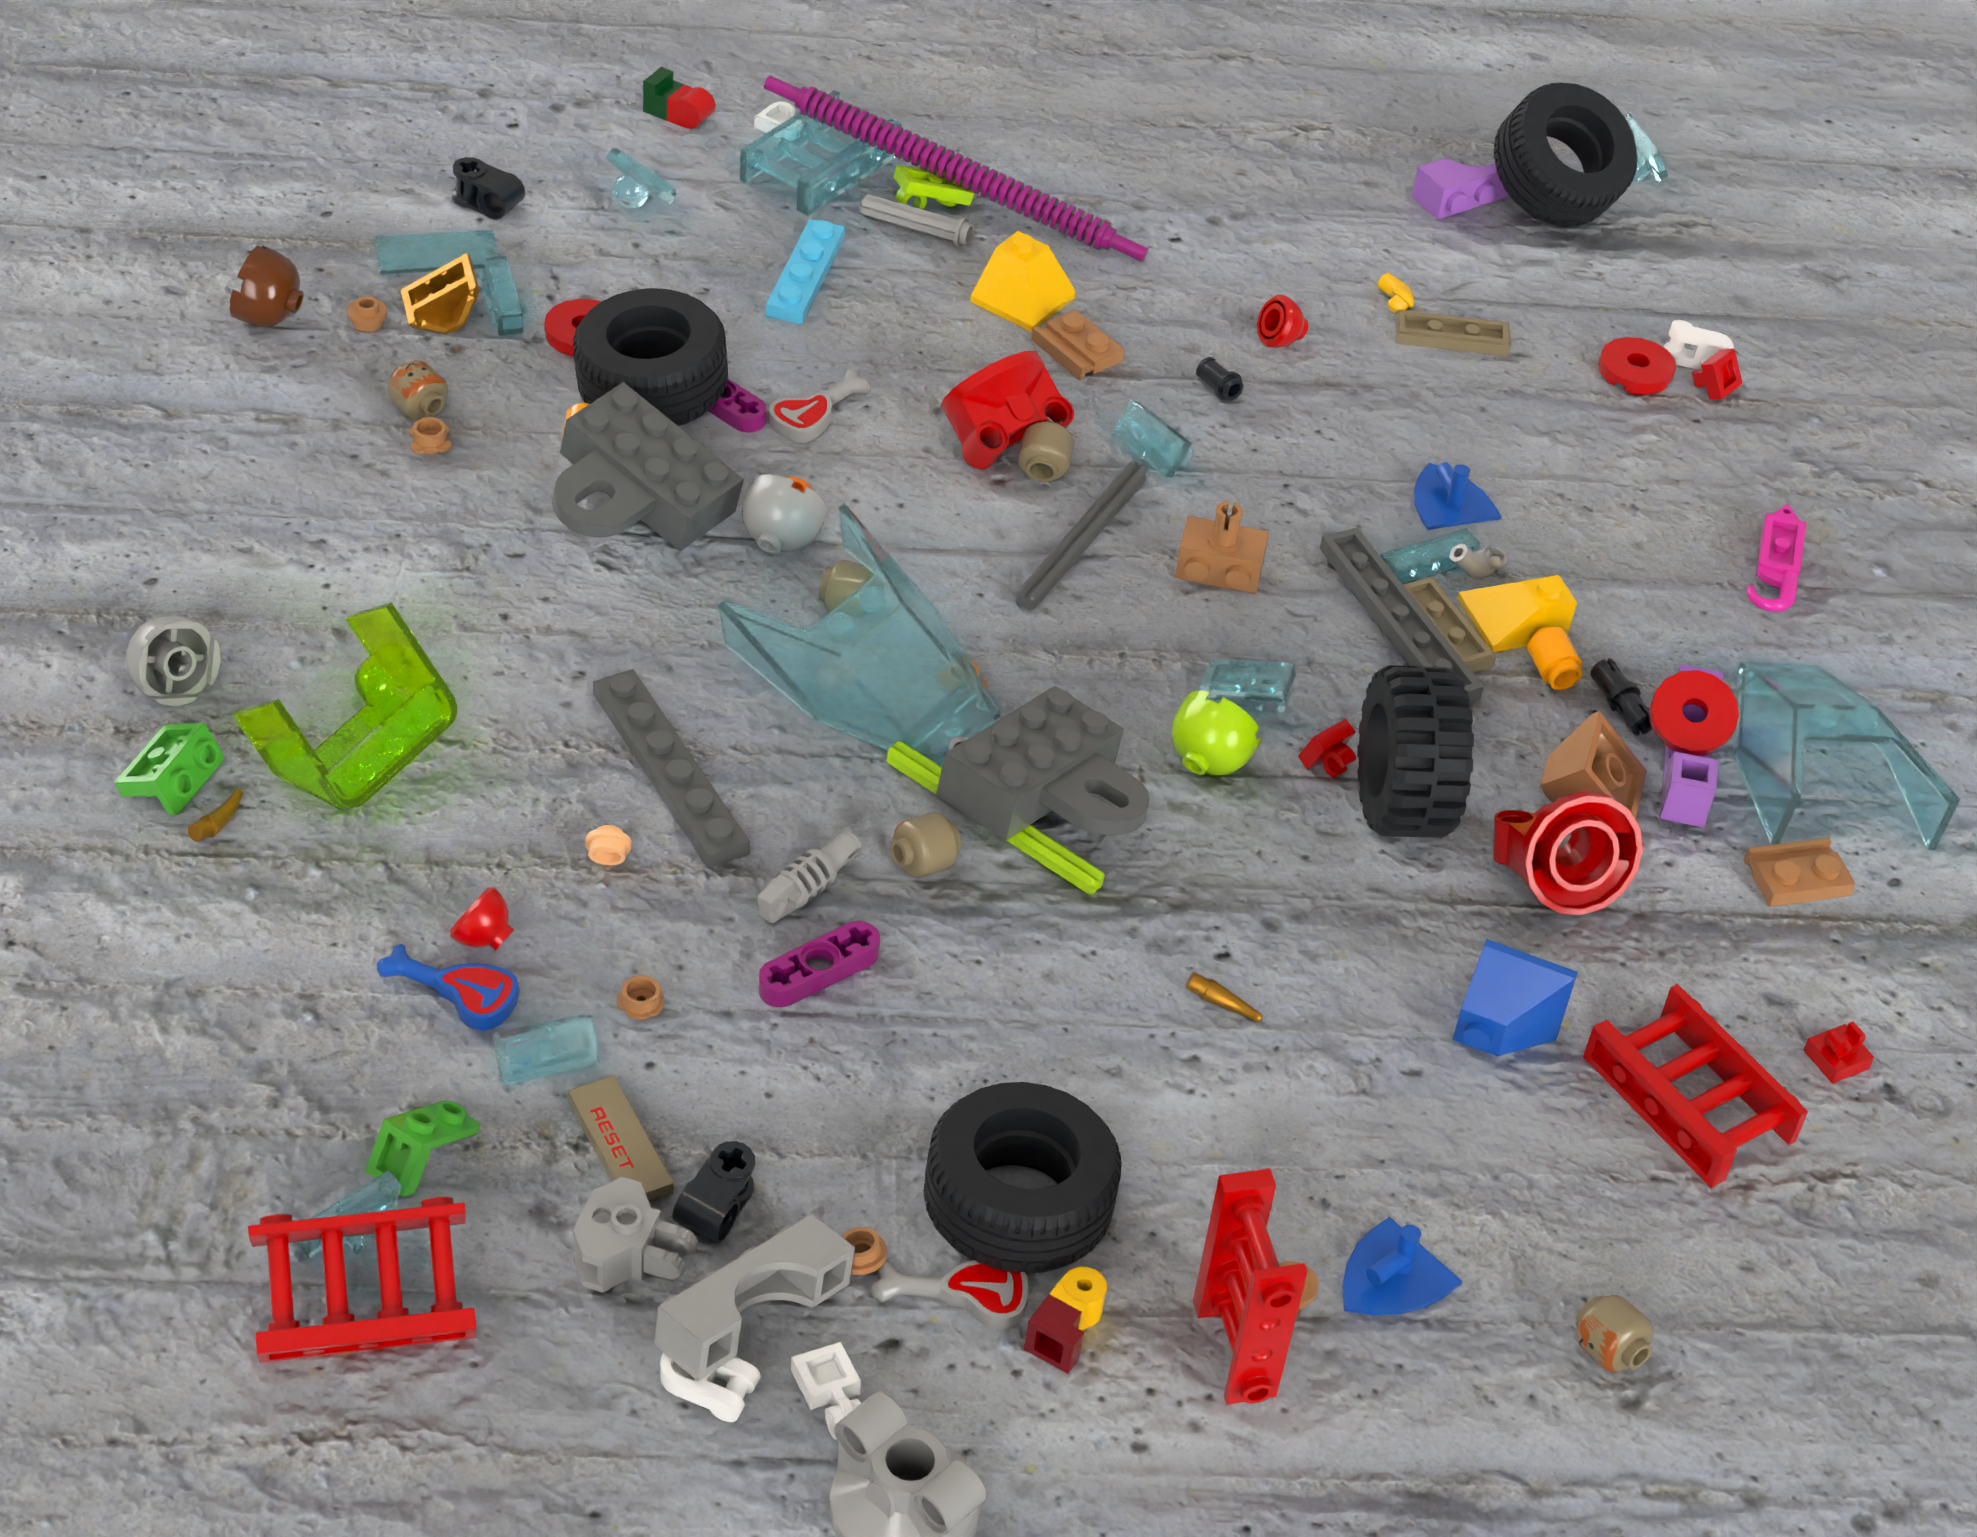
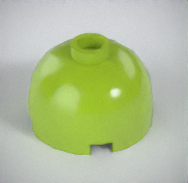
(1213, 735)

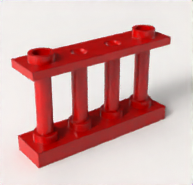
(1682, 1120)
(1247, 1286)
(339, 1329)

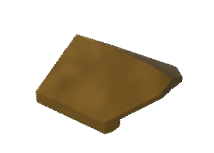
(442, 298)

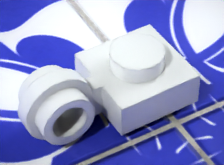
(825, 1379)

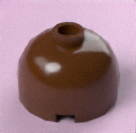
(267, 289)

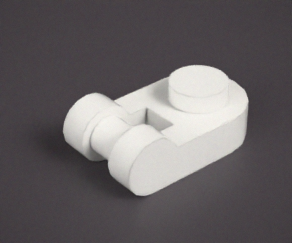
(1706, 343)
(723, 1402)

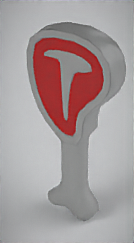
(809, 416)
(987, 1293)

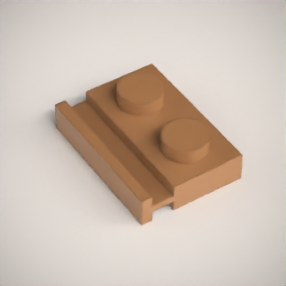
(1077, 344)
(1799, 872)

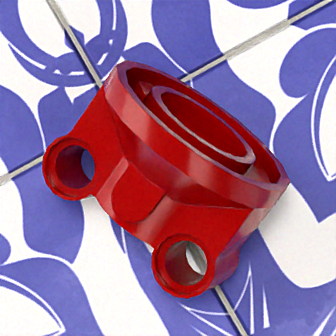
(1001, 404)
(1585, 871)

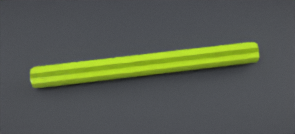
(1029, 840)

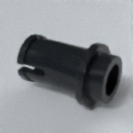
(1225, 383)

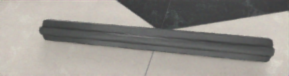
(1081, 536)

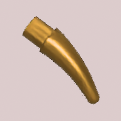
(215, 821)
(1219, 995)

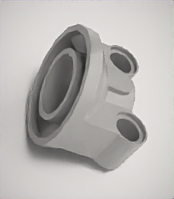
(875, 1503)

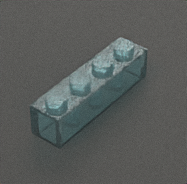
(501, 296)
(1428, 557)

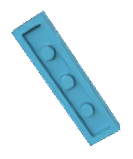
(805, 271)

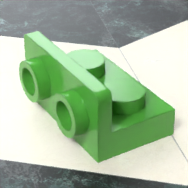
(172, 766)

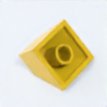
(1023, 282)
(1514, 611)

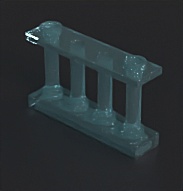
(827, 177)

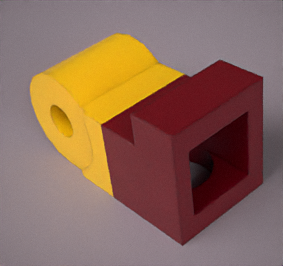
(1058, 1324)

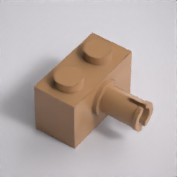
(1222, 551)

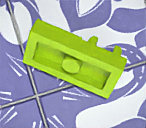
(924, 184)

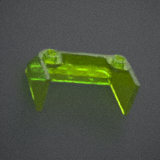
(401, 717)

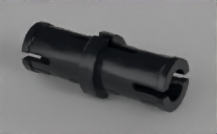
(1622, 696)

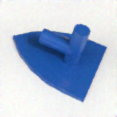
(1450, 499)
(1394, 1273)

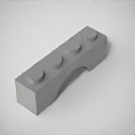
(796, 1265)

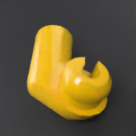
(1400, 293)

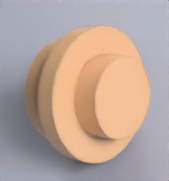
(608, 845)

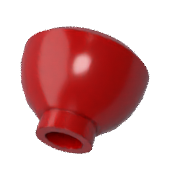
(1281, 322)
(484, 922)

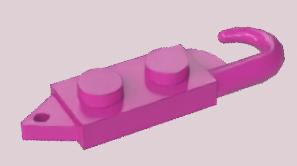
(1779, 558)

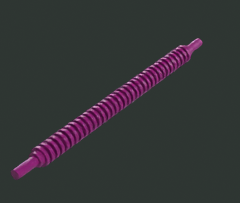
(945, 163)

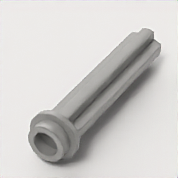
(917, 219)

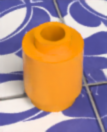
(1555, 657)

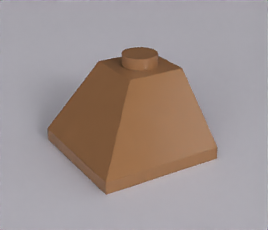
(1597, 762)

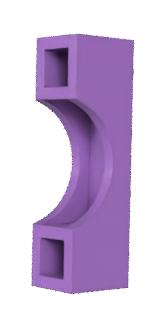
(1453, 187)
(1689, 779)

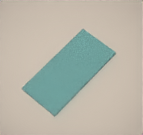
(432, 250)

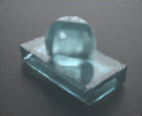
(633, 186)

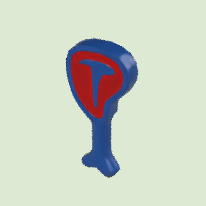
(480, 992)

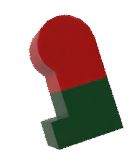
(675, 100)

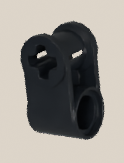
(487, 189)
(717, 1191)

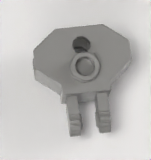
(625, 1238)

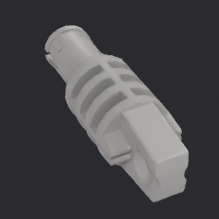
(807, 877)

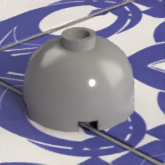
(781, 515)
(172, 659)

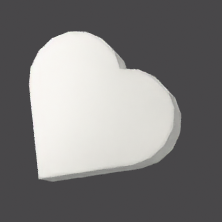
(773, 116)

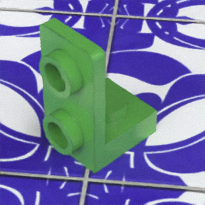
(410, 1136)

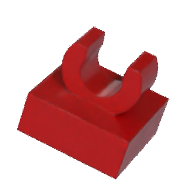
(1719, 374)
(1330, 749)
(1839, 1052)

